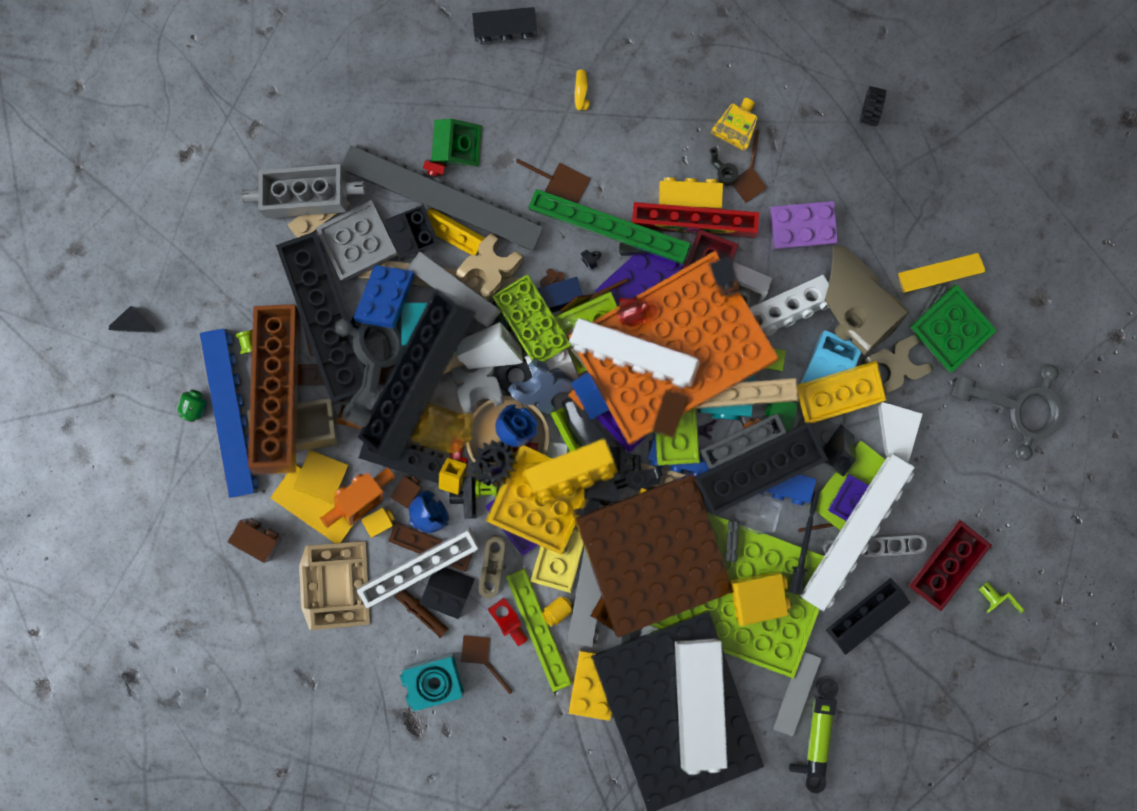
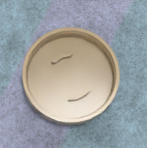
(484, 426)

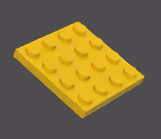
(522, 515)

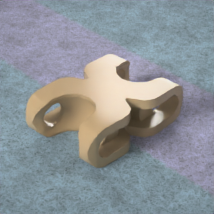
(489, 266)

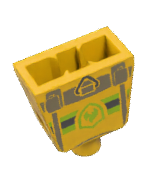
(737, 124)

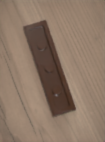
(420, 542)

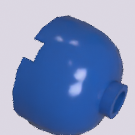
(516, 426)
(427, 513)

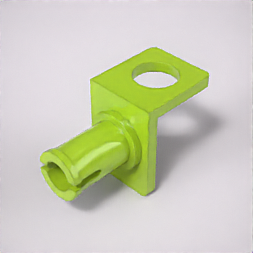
(995, 599)

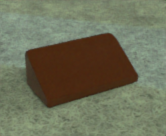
(669, 414)

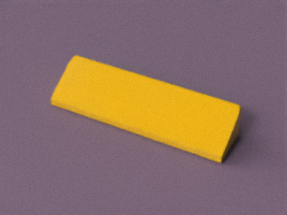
(941, 272)

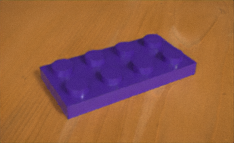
(643, 273)

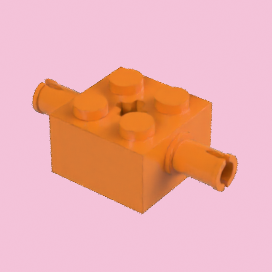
(358, 498)

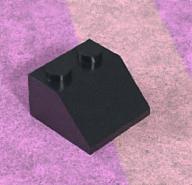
(447, 592)

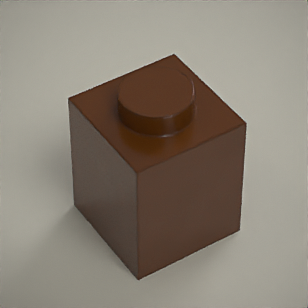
(406, 490)

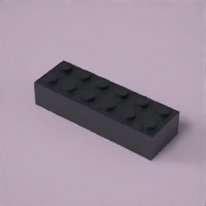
(760, 468)

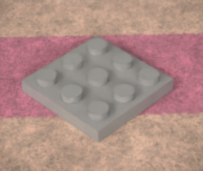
(356, 241)

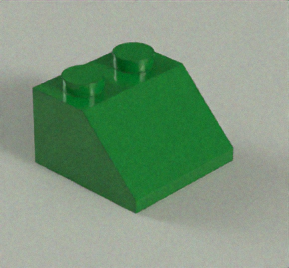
(456, 142)

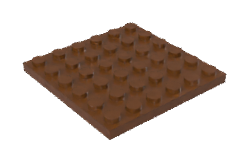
(654, 555)

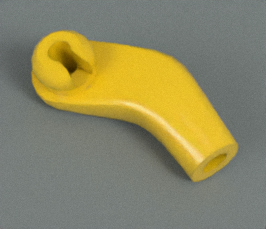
(581, 87)

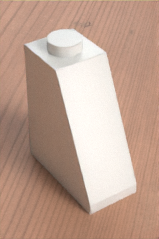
(489, 348)
(898, 429)

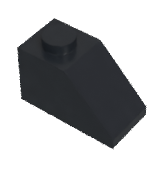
(840, 451)

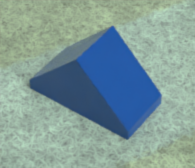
(589, 396)

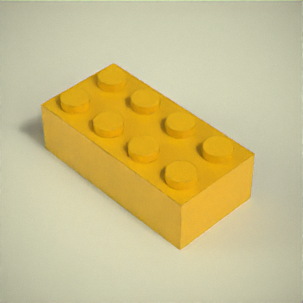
(571, 472)

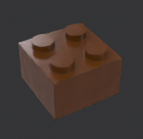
(255, 540)

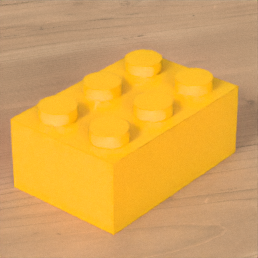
(587, 693)

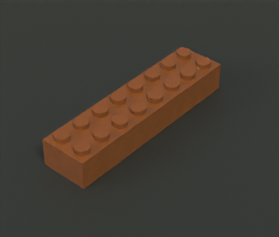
(274, 389)

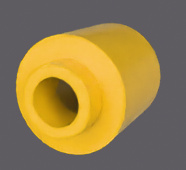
(557, 611)

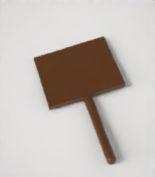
(564, 183)

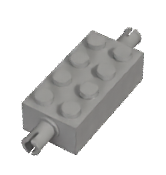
(303, 191)

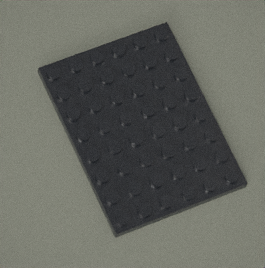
(643, 700)

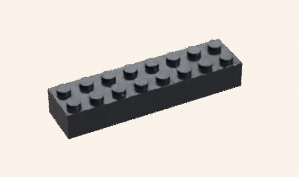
(320, 311)
(416, 374)

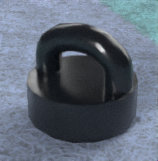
(590, 259)

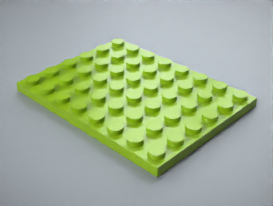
(770, 643)

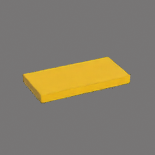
(841, 392)
(309, 508)

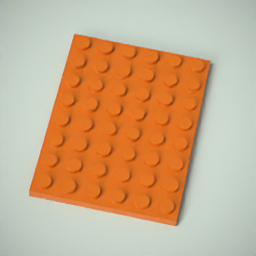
(691, 320)

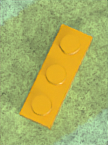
(454, 232)

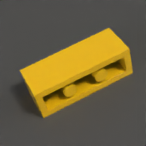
(691, 193)

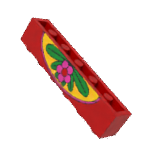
(691, 219)

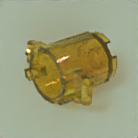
(443, 429)

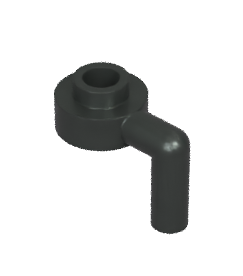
(723, 169)

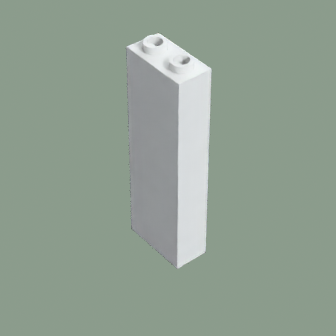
(701, 705)

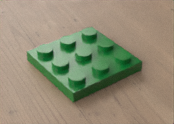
(952, 328)

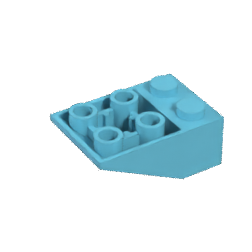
(830, 357)

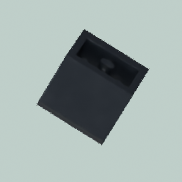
(411, 232)

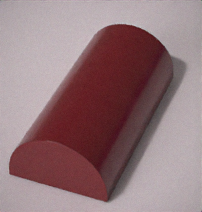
(949, 565)

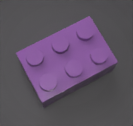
(803, 225)

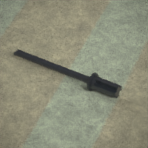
(799, 572)

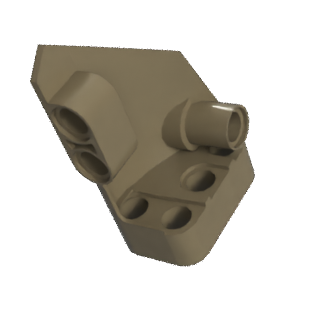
(860, 302)

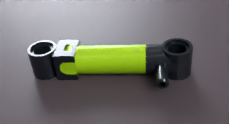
(820, 735)

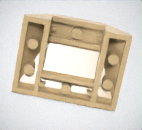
(330, 585)

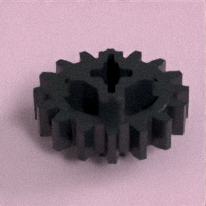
(494, 453)

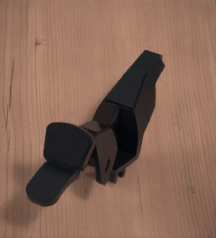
(587, 433)

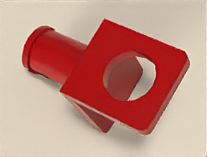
(509, 623)

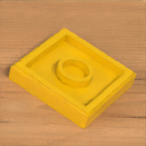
(320, 476)

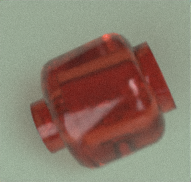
(633, 312)

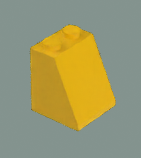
(760, 598)

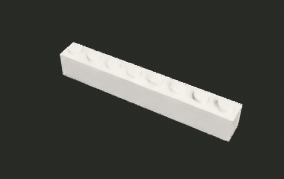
(857, 531)

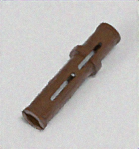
(421, 612)

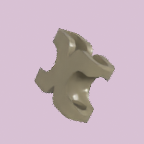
(898, 363)
(492, 566)

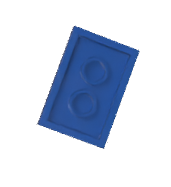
(384, 296)

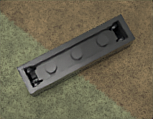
(742, 441)

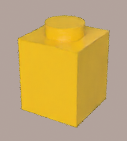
(452, 476)
(378, 521)

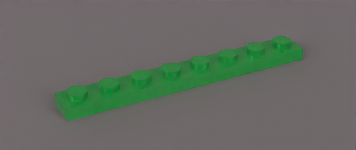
(609, 226)

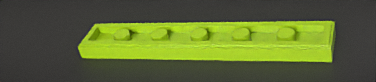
(538, 630)

